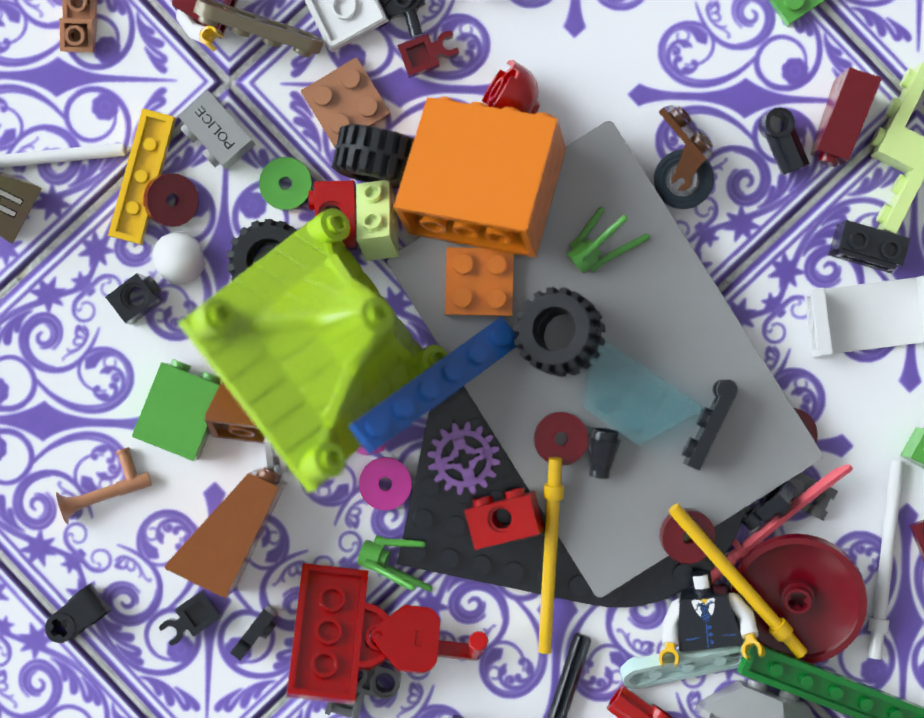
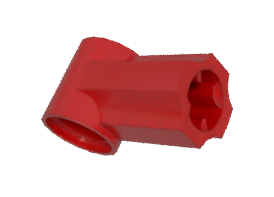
(629, 705)

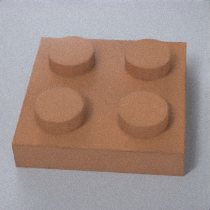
(345, 99)

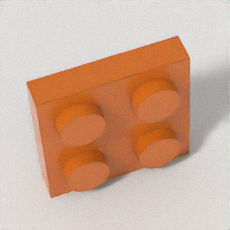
(478, 282)

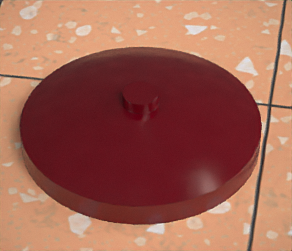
(811, 588)

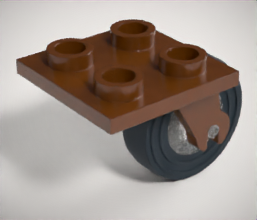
(684, 175)

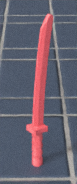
(773, 523)

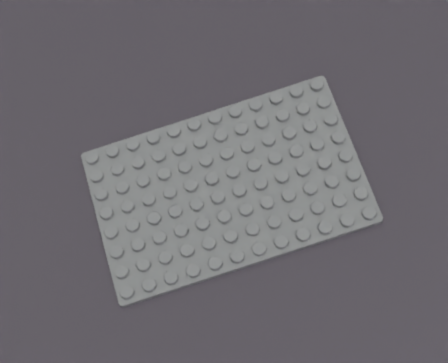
(659, 313)

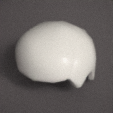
(178, 258)

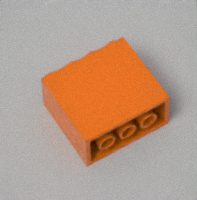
(481, 176)

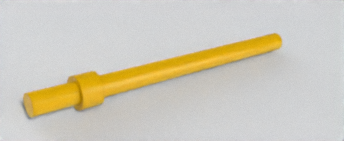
(553, 494)
(778, 626)

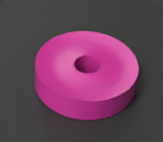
(374, 494)

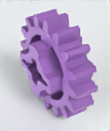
(442, 464)

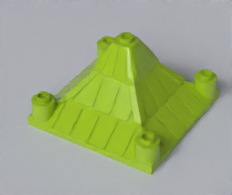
(308, 346)

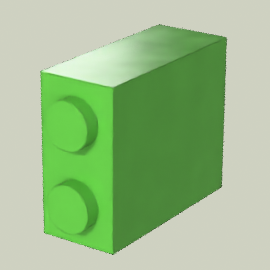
(177, 410)

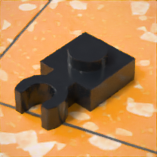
(776, 502)
(194, 615)
(261, 627)

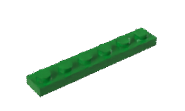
(824, 686)

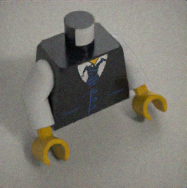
(708, 619)

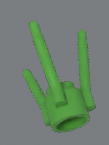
(585, 253)
(376, 557)

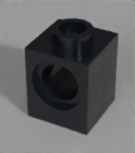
(121, 301)

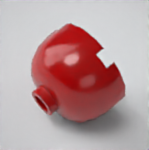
(513, 89)

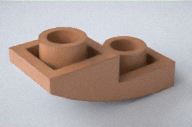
(78, 25)

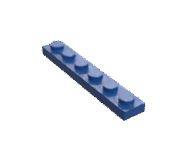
(433, 385)

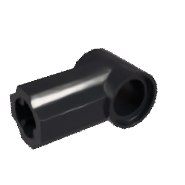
(784, 145)

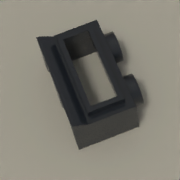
(868, 246)

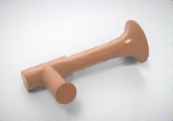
(131, 483)

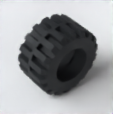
(372, 154)
(251, 240)
(535, 320)

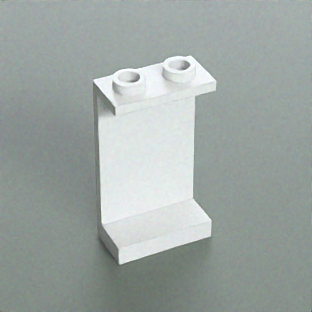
(865, 316)

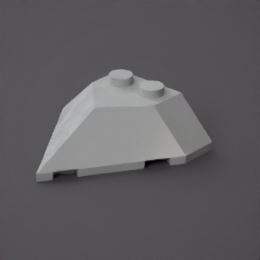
(752, 701)

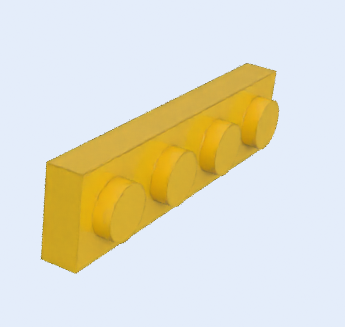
(143, 165)

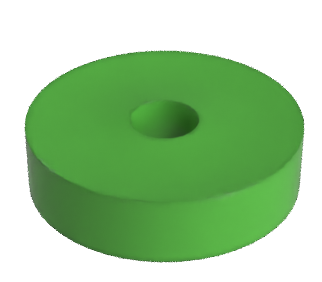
(282, 169)

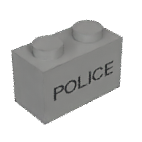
(216, 131)

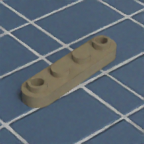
(244, 23)

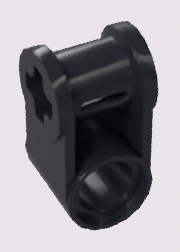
(81, 613)

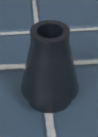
(602, 448)

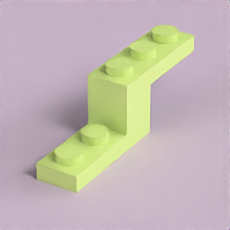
(901, 150)

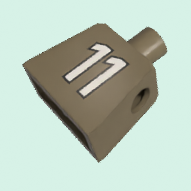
(16, 201)

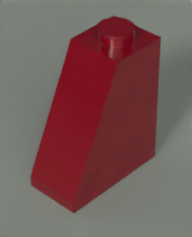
(844, 116)

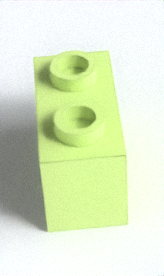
(376, 220)

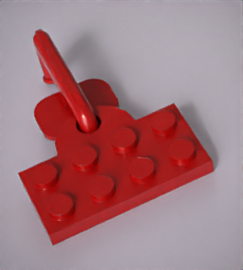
(335, 631)

